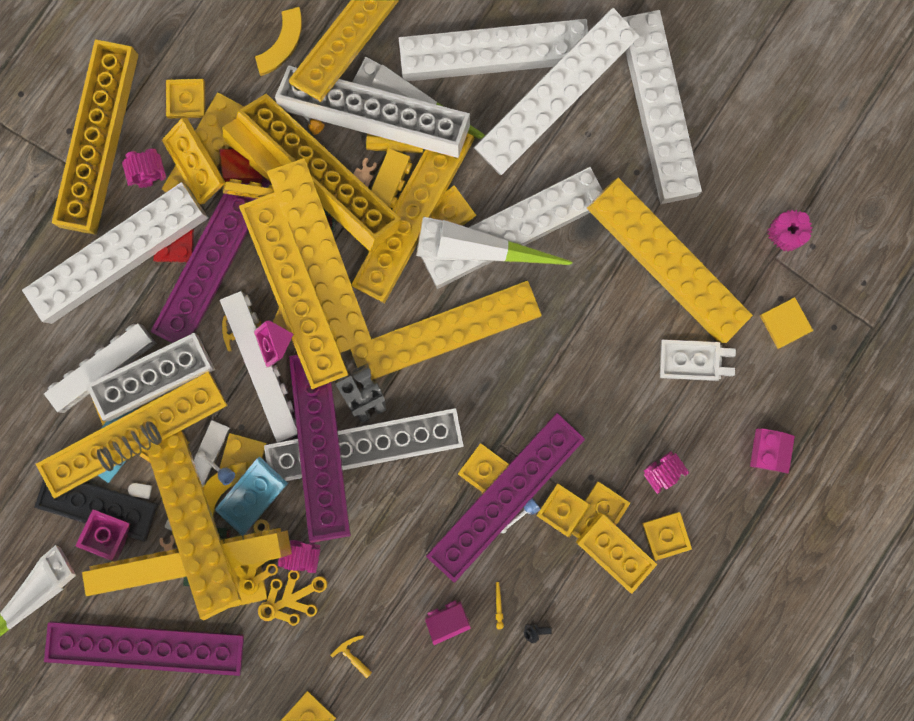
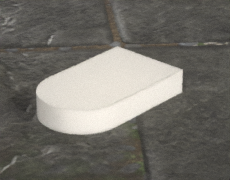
(140, 490)

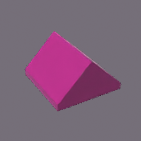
(272, 341)

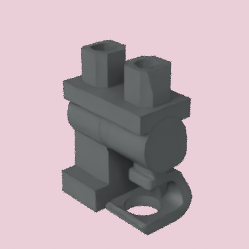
(364, 398)

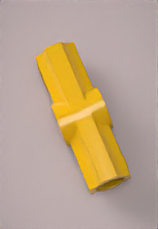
(382, 144)

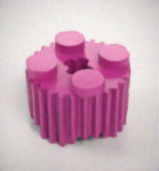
(143, 168)
(800, 228)
(666, 472)
(303, 557)

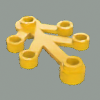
(250, 576)
(290, 600)

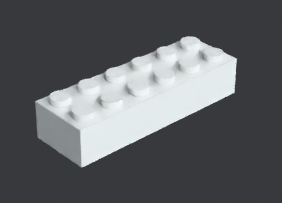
(150, 377)

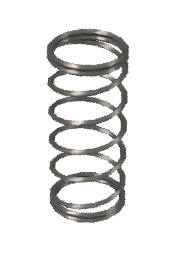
(109, 457)

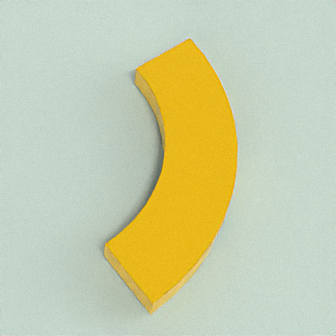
(285, 43)
(214, 488)

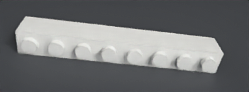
(265, 380)

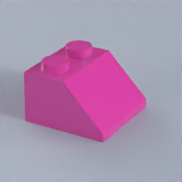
(772, 450)
(103, 535)
(447, 622)

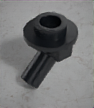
(532, 632)

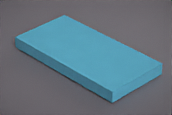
(251, 496)

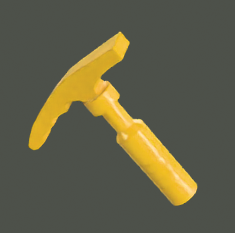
(226, 336)
(354, 660)

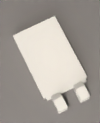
(694, 360)

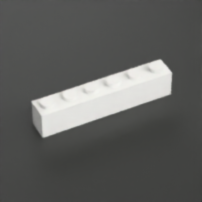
(107, 359)

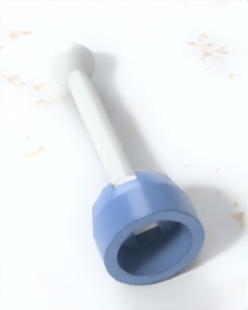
(225, 475)
(530, 508)

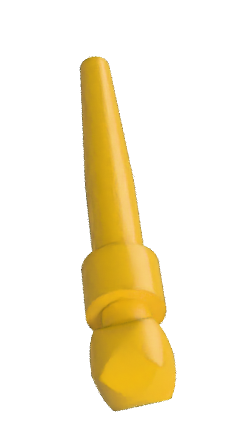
(499, 615)

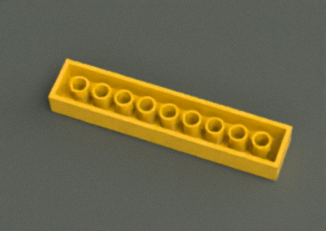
(95, 137)
(337, 187)
(669, 261)
(168, 564)

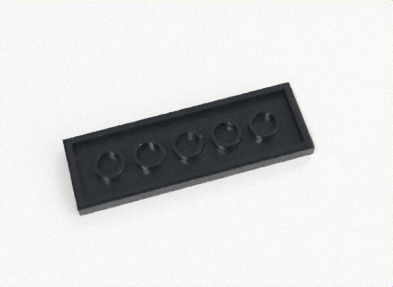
(81, 500)

